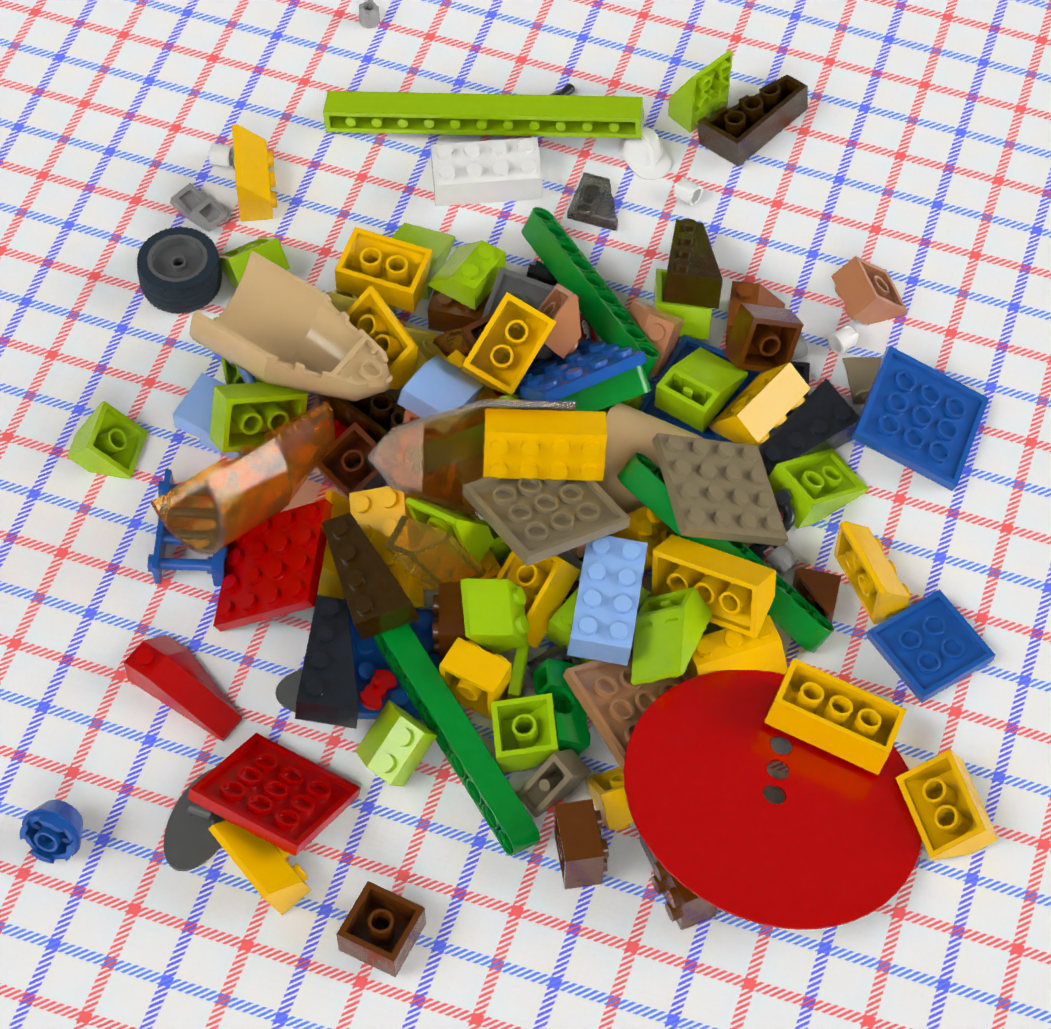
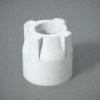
(221, 155)
(688, 191)
(842, 339)

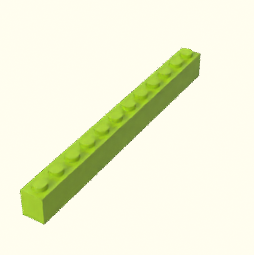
(484, 114)

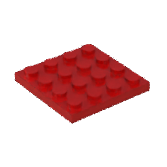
(274, 567)
(274, 794)

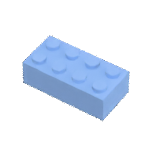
(607, 600)

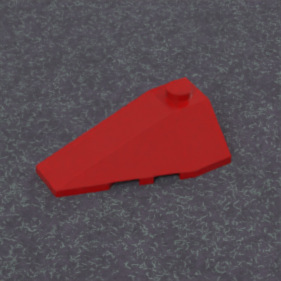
(180, 682)

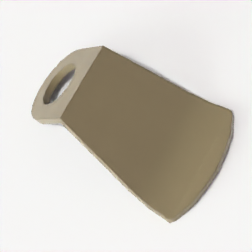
(860, 376)

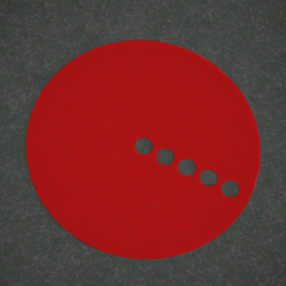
(700, 807)

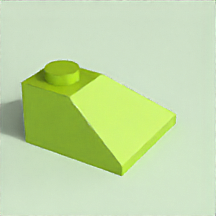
(108, 443)

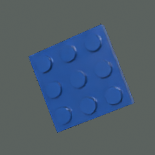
(930, 646)

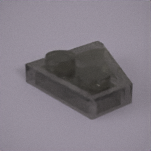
(594, 202)

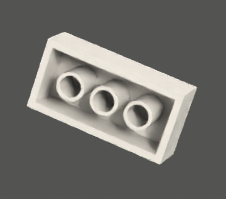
(486, 171)

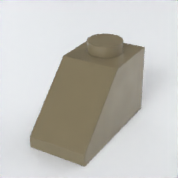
(553, 781)

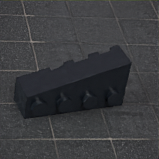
(814, 426)
(328, 675)

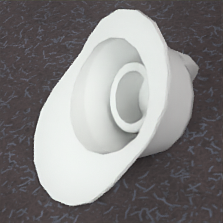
(646, 155)

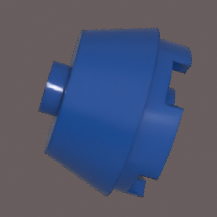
(53, 831)

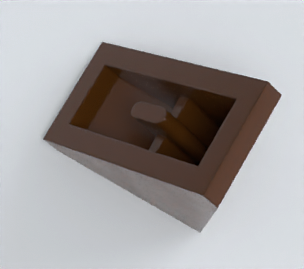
(818, 589)

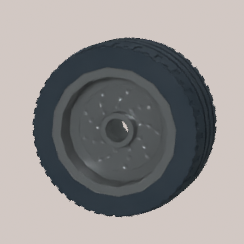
(179, 270)

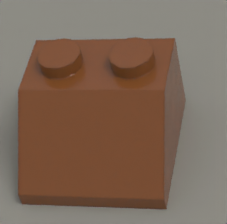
(751, 294)

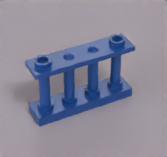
(156, 561)

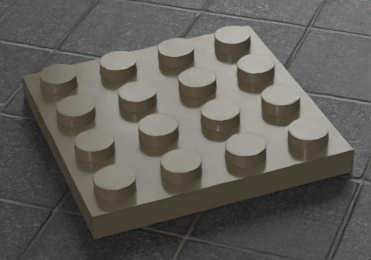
(719, 490)
(545, 515)

